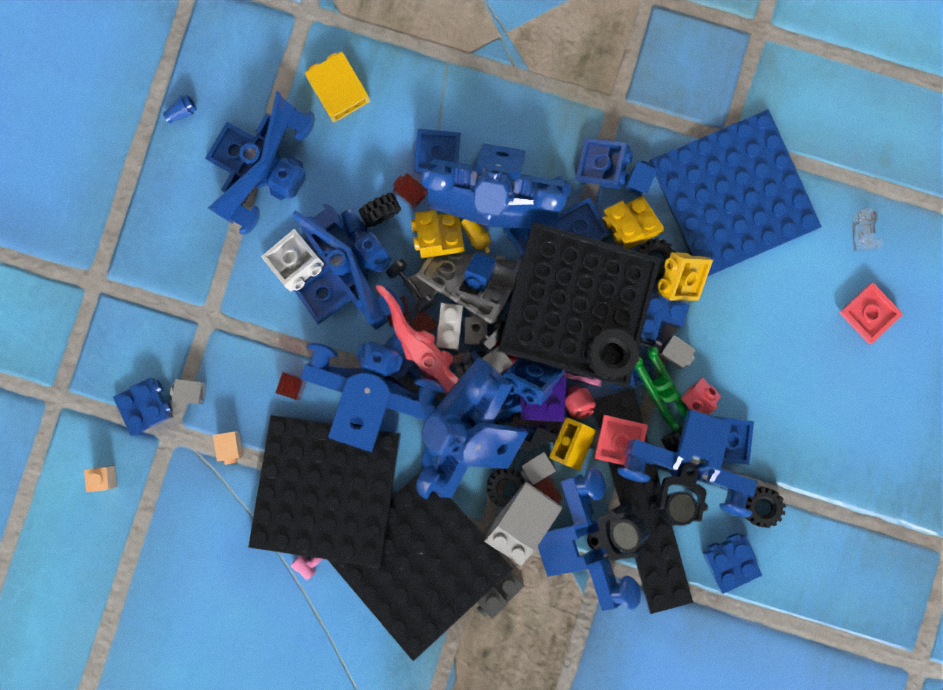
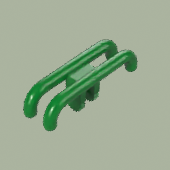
(661, 388)

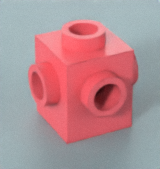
(701, 397)

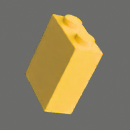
(337, 86)

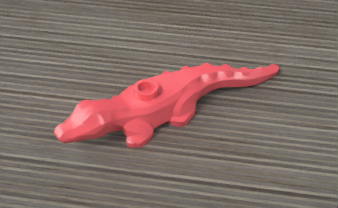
(421, 347)

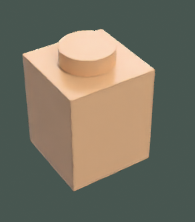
(228, 447)
(100, 478)

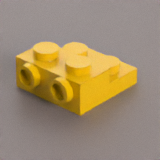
(632, 222)
(437, 234)
(684, 277)

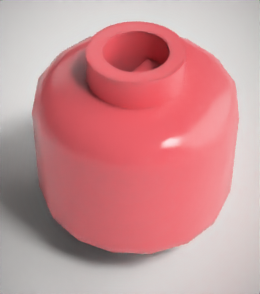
(579, 402)

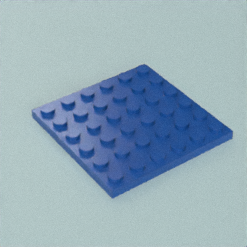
(735, 192)

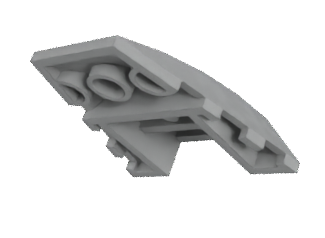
(447, 276)

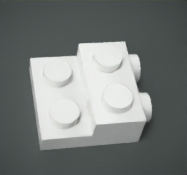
(293, 261)

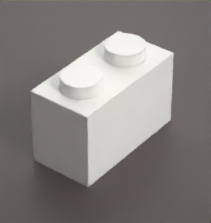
(449, 326)

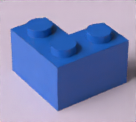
(664, 311)

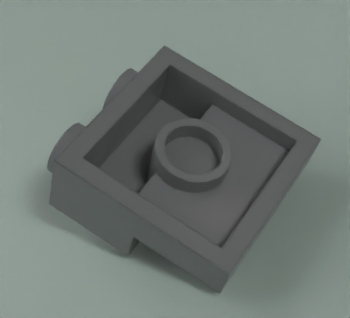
(499, 596)

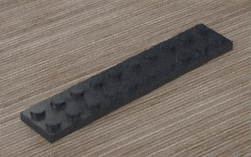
(661, 564)

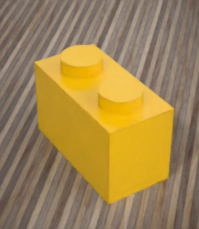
(572, 444)

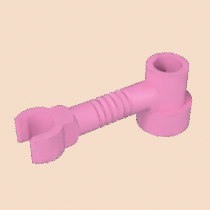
(305, 566)

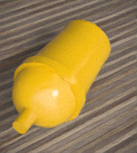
(475, 233)

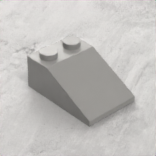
(522, 523)

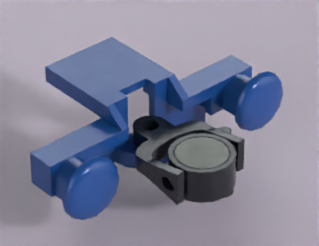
(702, 438)
(626, 534)

